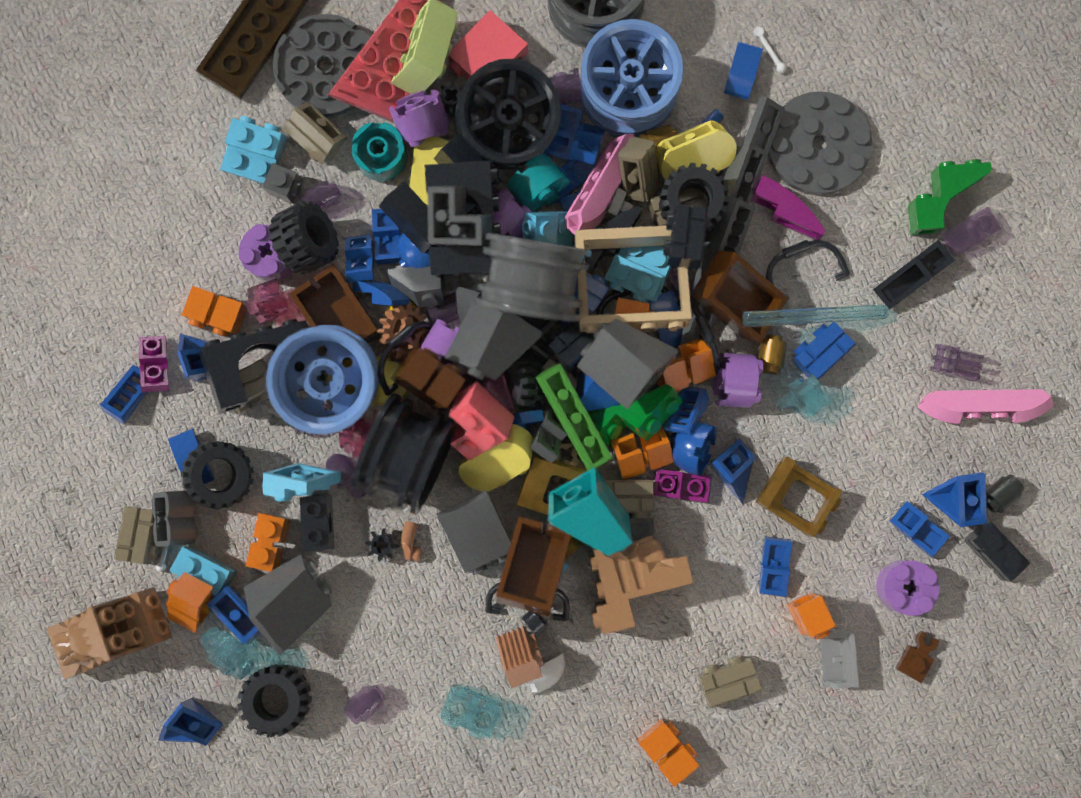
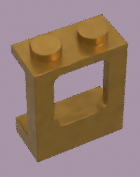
(537, 479)
(779, 484)

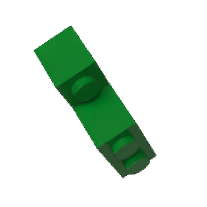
(948, 181)
(643, 417)

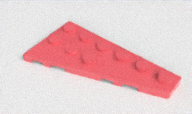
(369, 76)

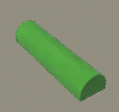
(574, 417)

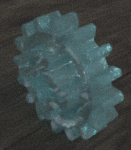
(226, 653)

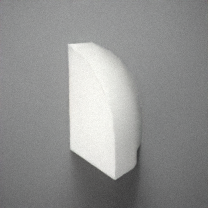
(551, 674)

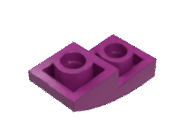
(153, 364)
(682, 486)

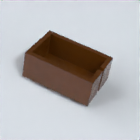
(735, 287)
(334, 304)
(428, 378)
(533, 567)

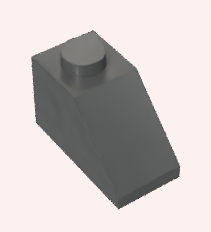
(419, 285)

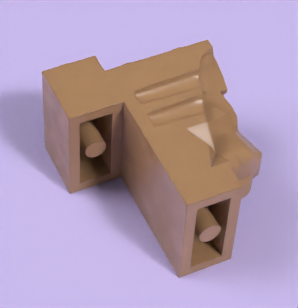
(632, 574)
(109, 632)

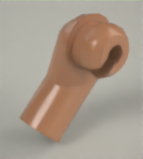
(407, 542)

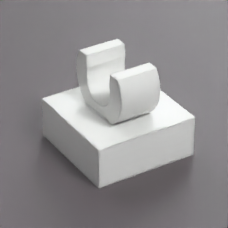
(618, 204)

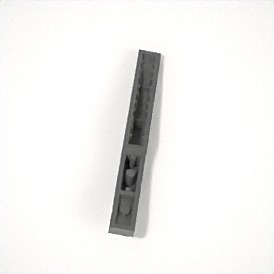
(741, 181)

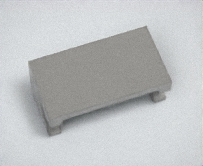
(839, 659)

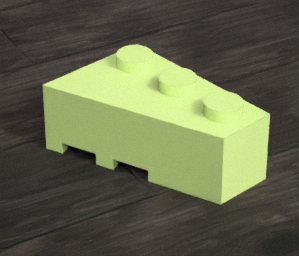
(428, 47)

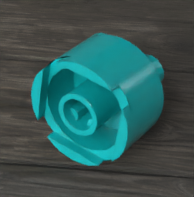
(382, 137)
(538, 183)

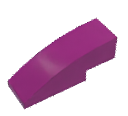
(787, 208)

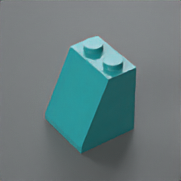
(591, 513)

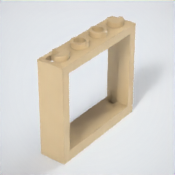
(624, 239)

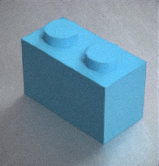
(203, 568)

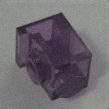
(568, 86)

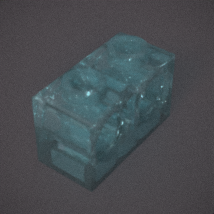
(473, 704)

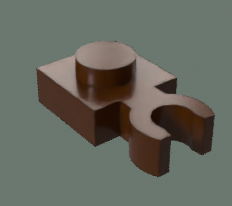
(915, 660)

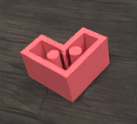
(480, 421)

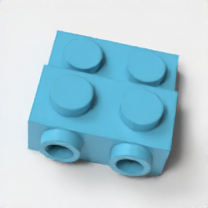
(252, 149)
(547, 227)
(640, 271)
(298, 480)

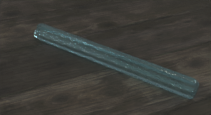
(814, 315)

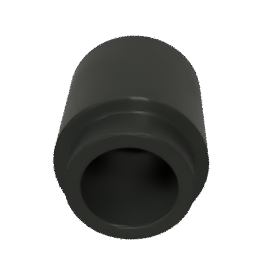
(1003, 493)

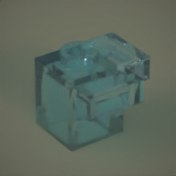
(804, 397)

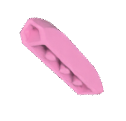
(597, 191)
(1019, 404)

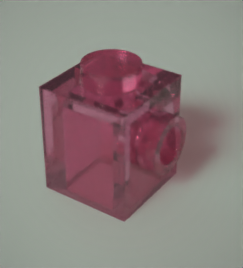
(266, 301)

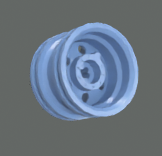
(651, 46)
(308, 413)

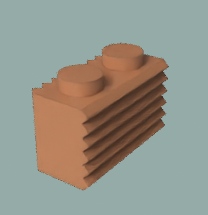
(519, 656)

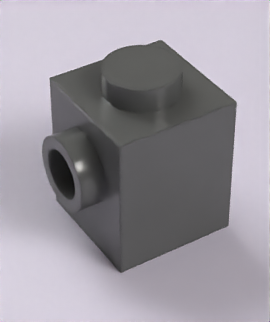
(283, 183)

